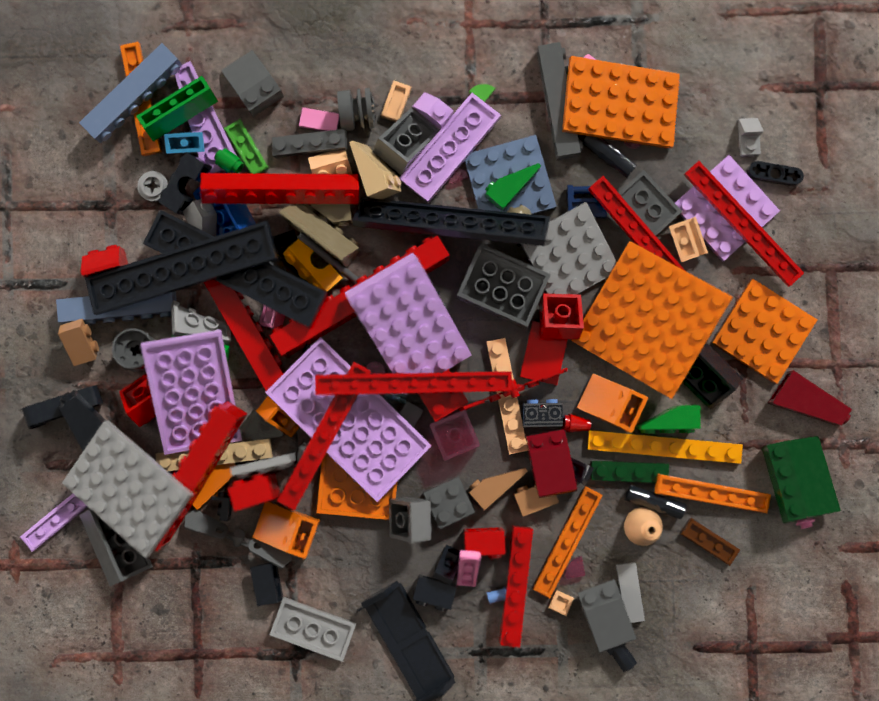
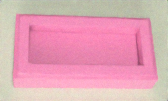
(318, 120)

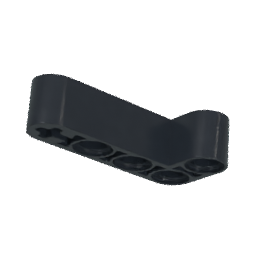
(48, 410)

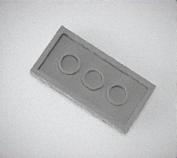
(313, 629)

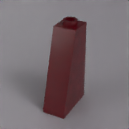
(805, 398)

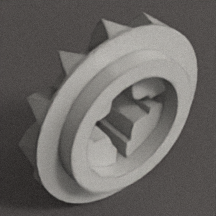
(148, 179)

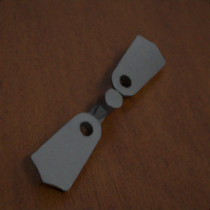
(206, 525)

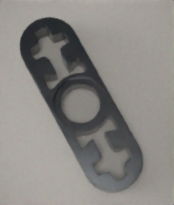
(782, 168)

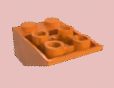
(612, 403)
(286, 529)

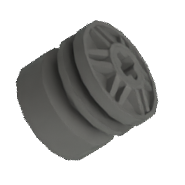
(356, 109)
(124, 347)

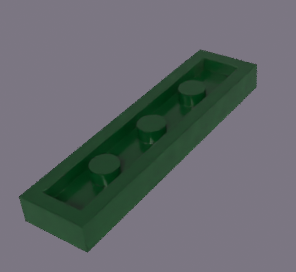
(628, 471)

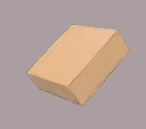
(561, 602)

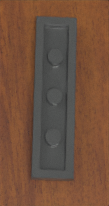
(309, 143)

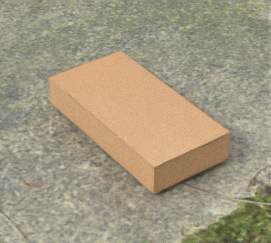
(396, 101)

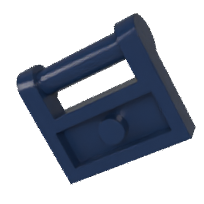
(595, 207)

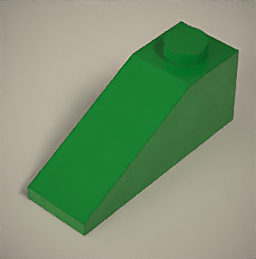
(509, 186)

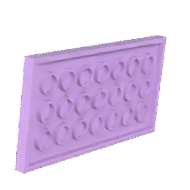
(374, 439)

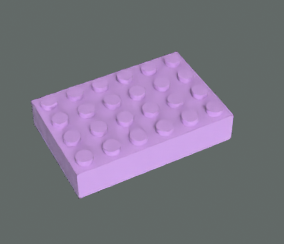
(408, 319)

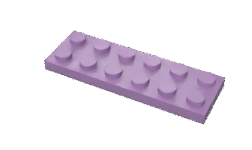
(450, 147)

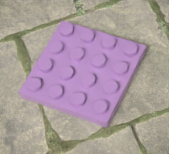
(714, 228)

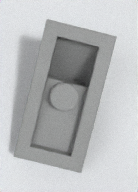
(749, 136)

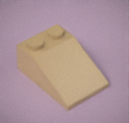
(376, 176)

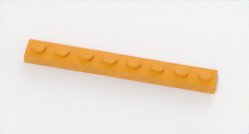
(664, 446)

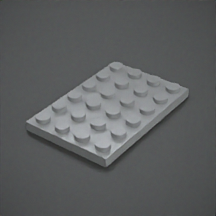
(127, 488)

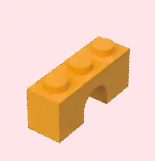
(299, 256)

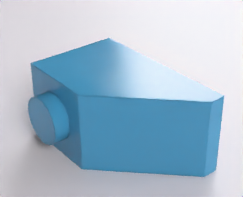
(184, 142)

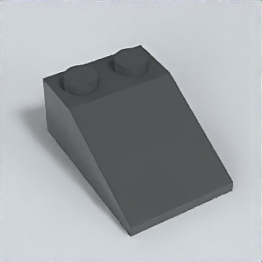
(253, 83)
(405, 140)
(606, 616)

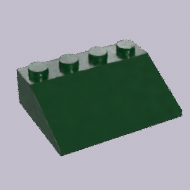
(800, 479)

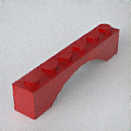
(516, 586)

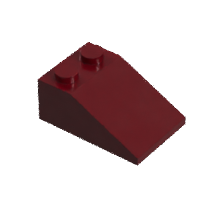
(551, 463)

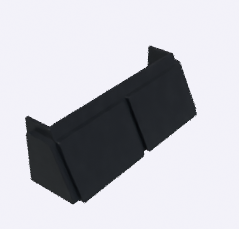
(409, 642)

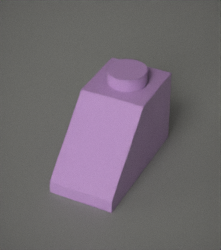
(433, 110)

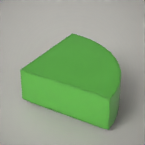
(482, 91)

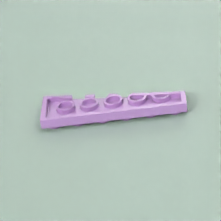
(205, 122)

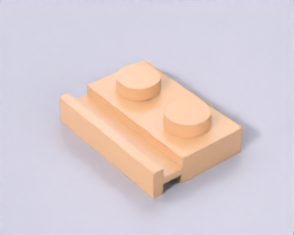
(688, 239)

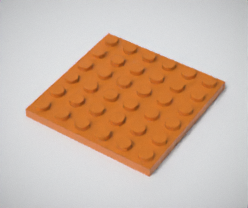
(652, 319)

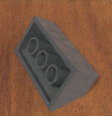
(114, 553)

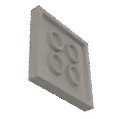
(264, 465)

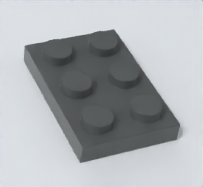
(650, 202)

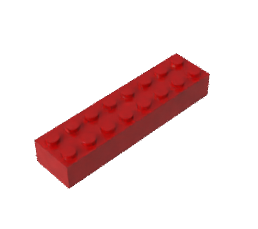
(204, 456)

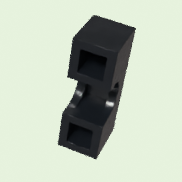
(175, 195)

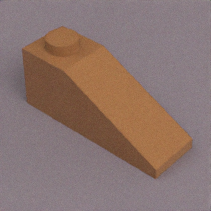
(491, 488)

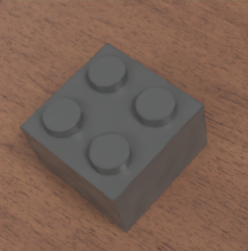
(449, 502)
(410, 519)

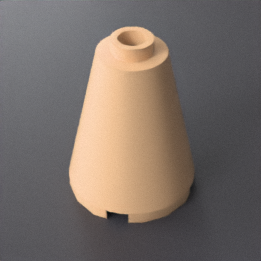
(643, 526)

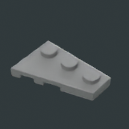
(189, 322)

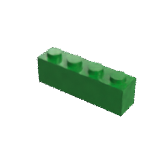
(177, 108)

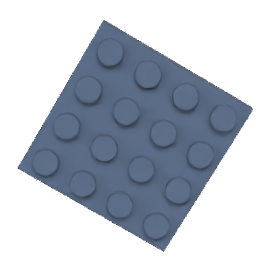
(505, 159)

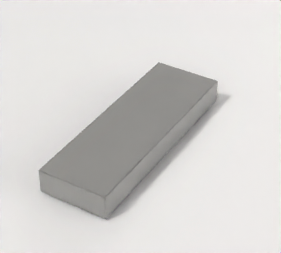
(630, 591)

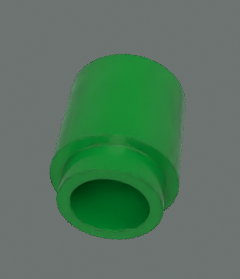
(228, 161)

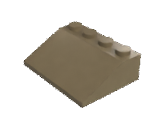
(316, 228)

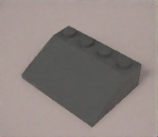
(503, 286)

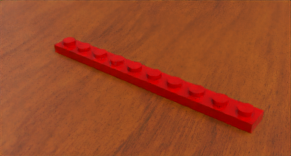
(413, 383)

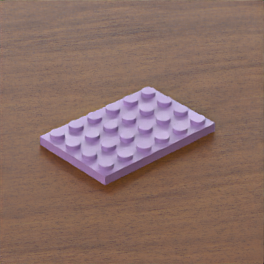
(185, 383)

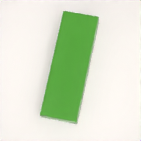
(246, 147)

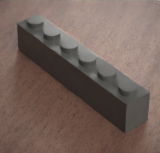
(554, 84)

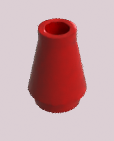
(574, 423)

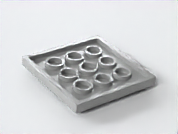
(573, 253)

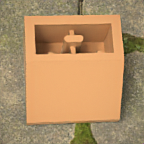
(330, 163)

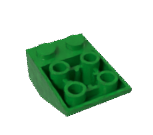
(680, 417)

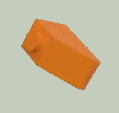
(277, 417)

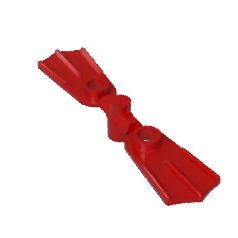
(516, 388)

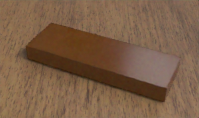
(710, 541)

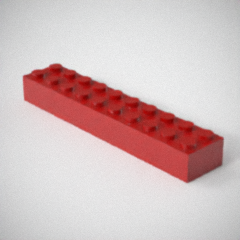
(339, 310)

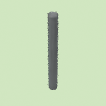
(327, 257)

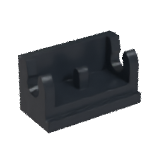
(266, 584)

